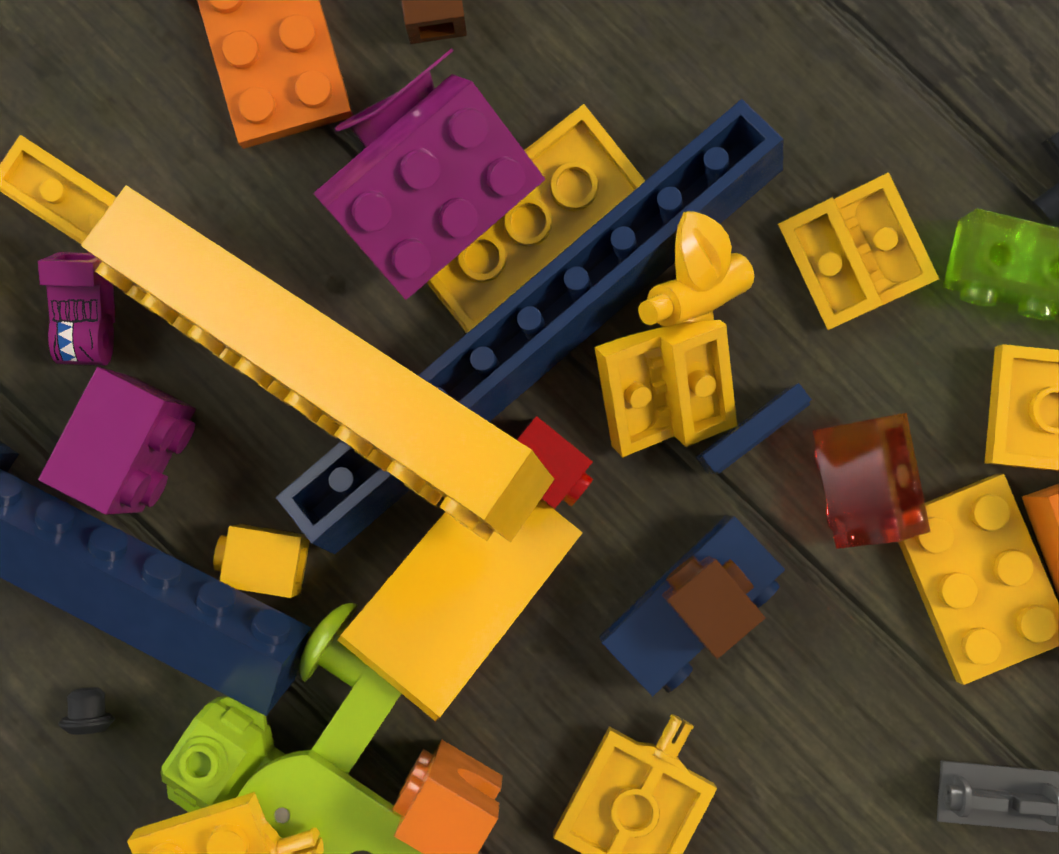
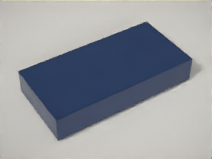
(754, 429)

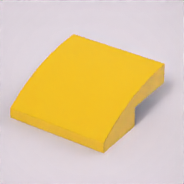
(858, 251)
(667, 385)

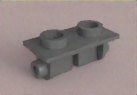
(998, 796)

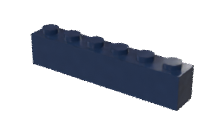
(147, 597)

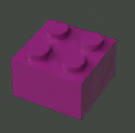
(119, 444)

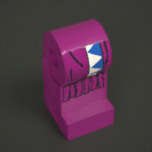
(79, 309)

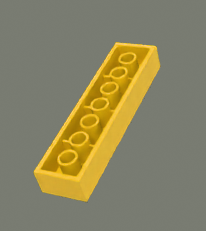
(319, 368)

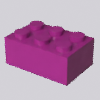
(430, 185)

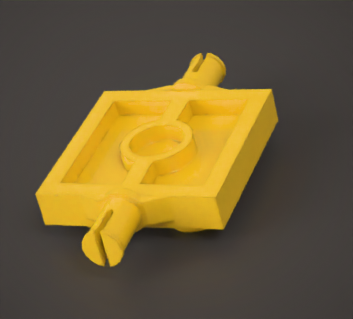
(636, 797)
(222, 828)

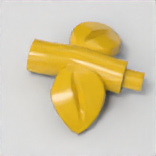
(704, 275)

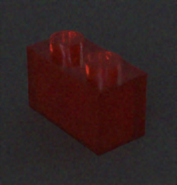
(871, 481)

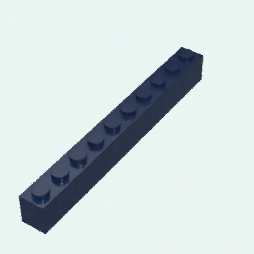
(554, 310)

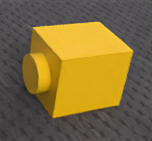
(262, 560)

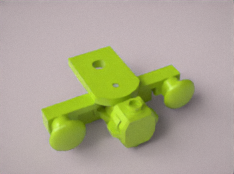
(233, 753)

